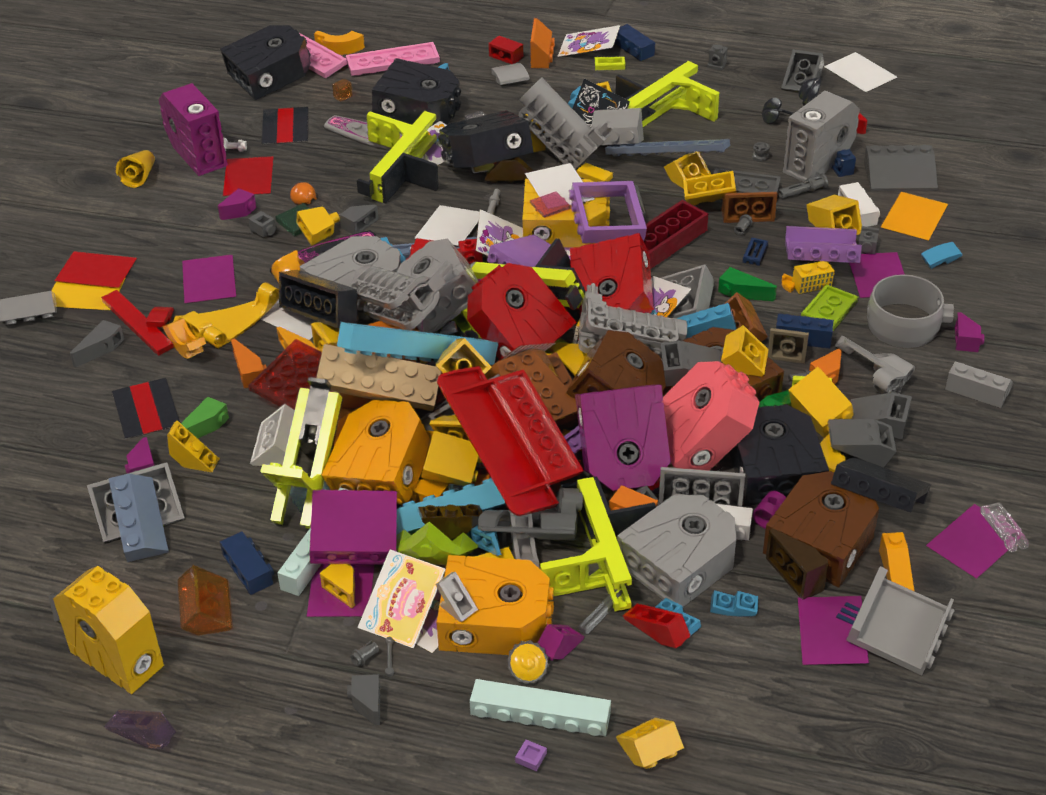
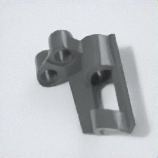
(554, 524)

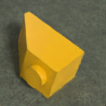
(340, 582)

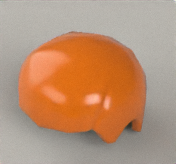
(302, 193)

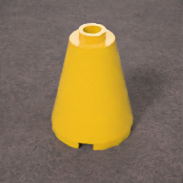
(135, 168)

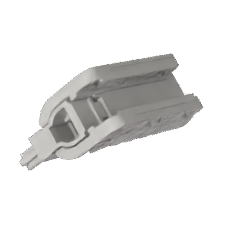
(561, 124)
(398, 297)
(648, 328)

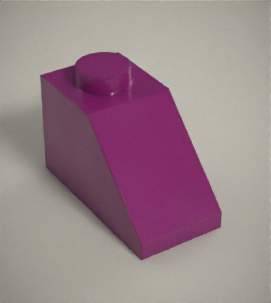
(237, 205)
(967, 334)
(139, 457)
(559, 640)

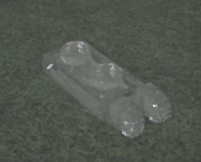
(1004, 526)

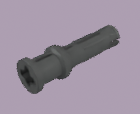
(810, 185)

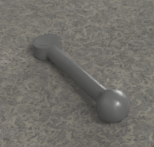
(389, 671)

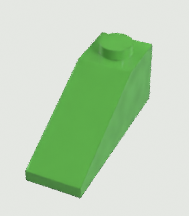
(206, 417)

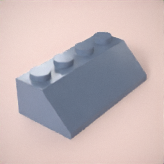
(138, 516)

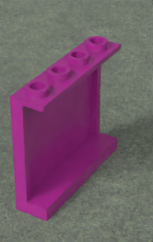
(352, 526)

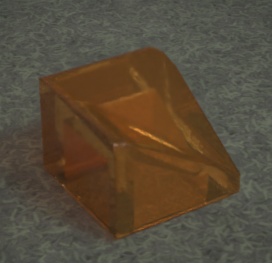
(342, 89)

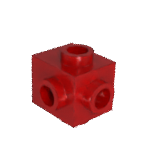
(468, 250)

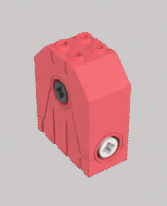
(708, 414)

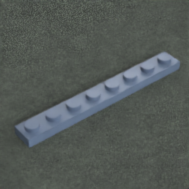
(673, 147)

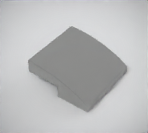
(510, 73)

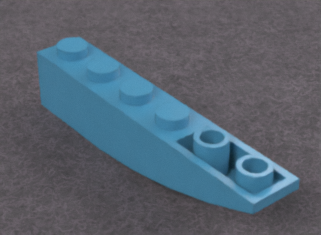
(718, 316)

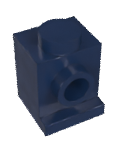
(844, 163)

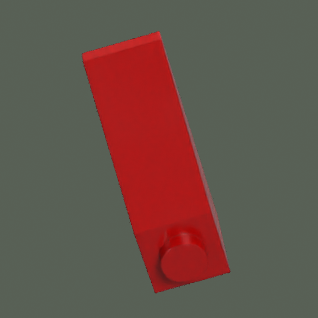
(660, 624)

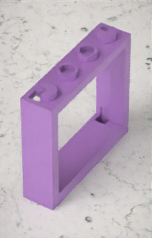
(606, 189)

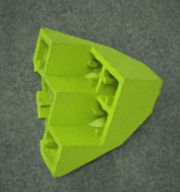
(432, 545)

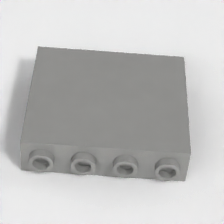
(900, 624)

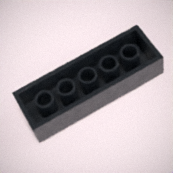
(317, 298)

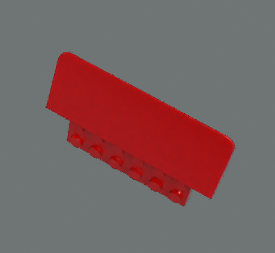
(511, 436)

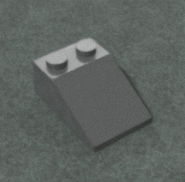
(802, 67)

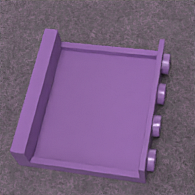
(822, 244)
(520, 251)

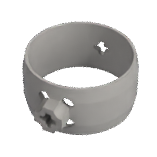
(910, 291)

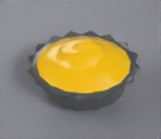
(527, 662)

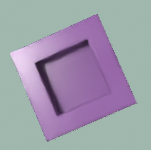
(531, 755)

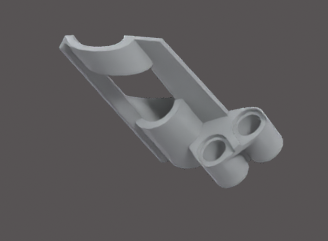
(890, 369)

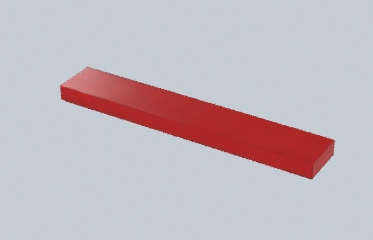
(137, 322)

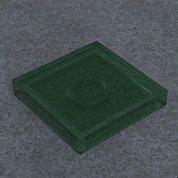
(288, 219)

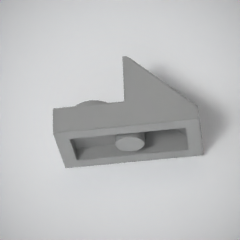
(456, 598)

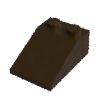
(797, 564)

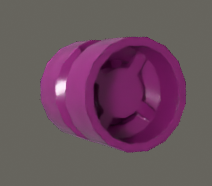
(767, 508)

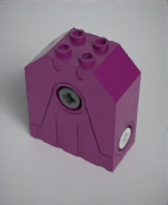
(193, 128)
(622, 421)

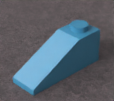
(486, 540)

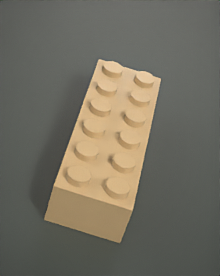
(379, 377)

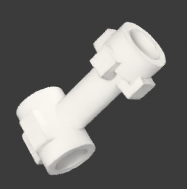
(240, 145)

